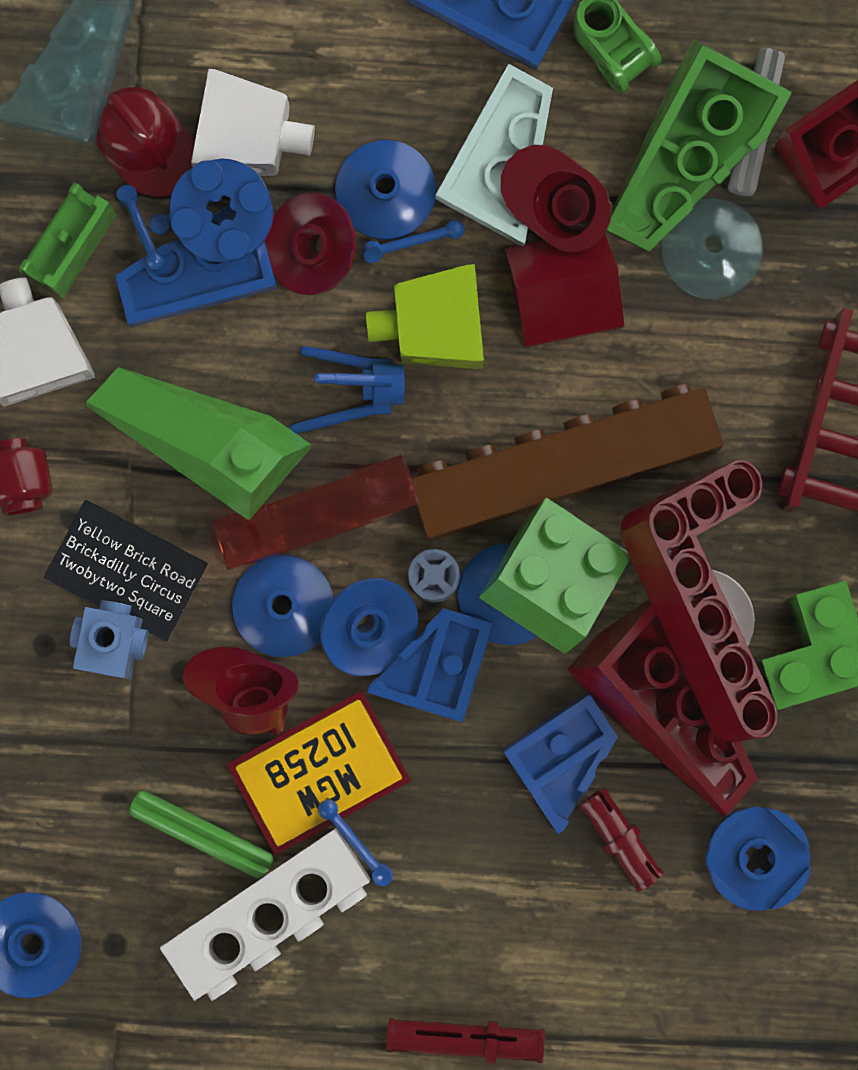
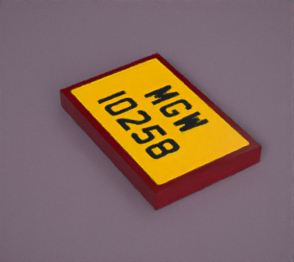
(329, 757)

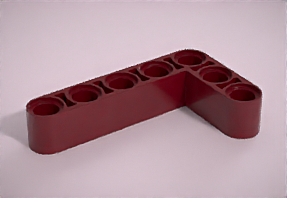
(715, 652)

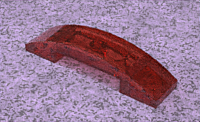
(317, 513)

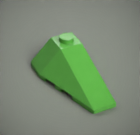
(700, 132)
(212, 442)

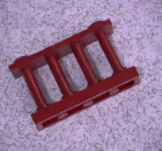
(795, 480)

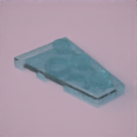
(74, 72)

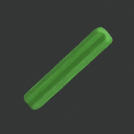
(201, 834)

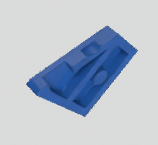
(438, 666)

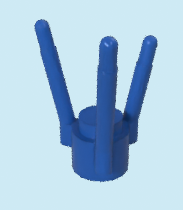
(379, 381)

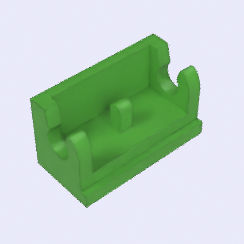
(68, 241)

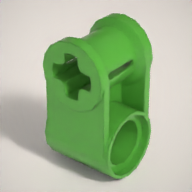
(615, 44)

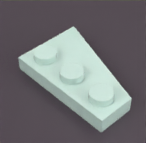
(509, 122)

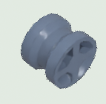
(434, 564)

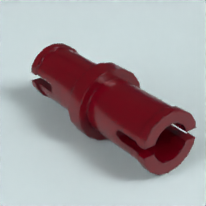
(621, 839)

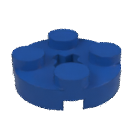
(193, 220)
(787, 856)

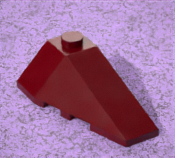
(645, 690)

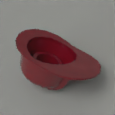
(144, 141)
(556, 197)
(243, 687)

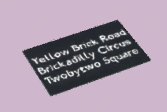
(126, 565)

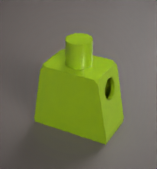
(434, 320)

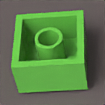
(555, 576)

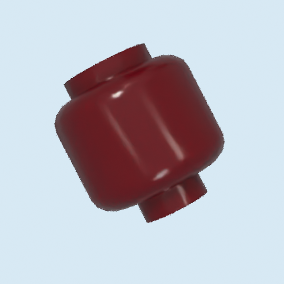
(23, 477)

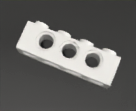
(192, 950)

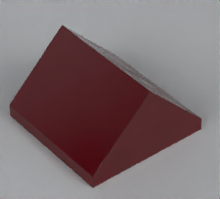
(824, 147)
(564, 292)

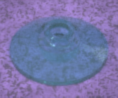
(710, 273)

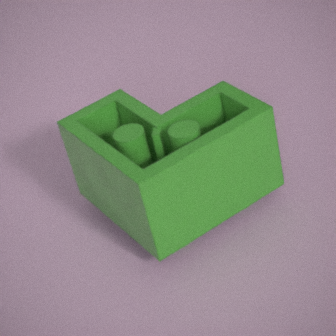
(828, 653)

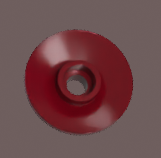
(294, 239)

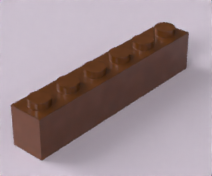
(567, 462)

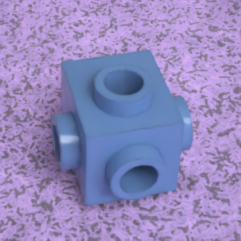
(89, 635)

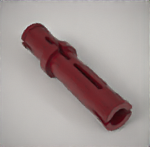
(466, 1040)

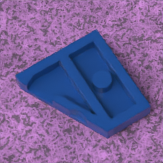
(561, 757)

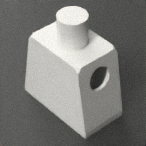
(247, 125)
(36, 346)

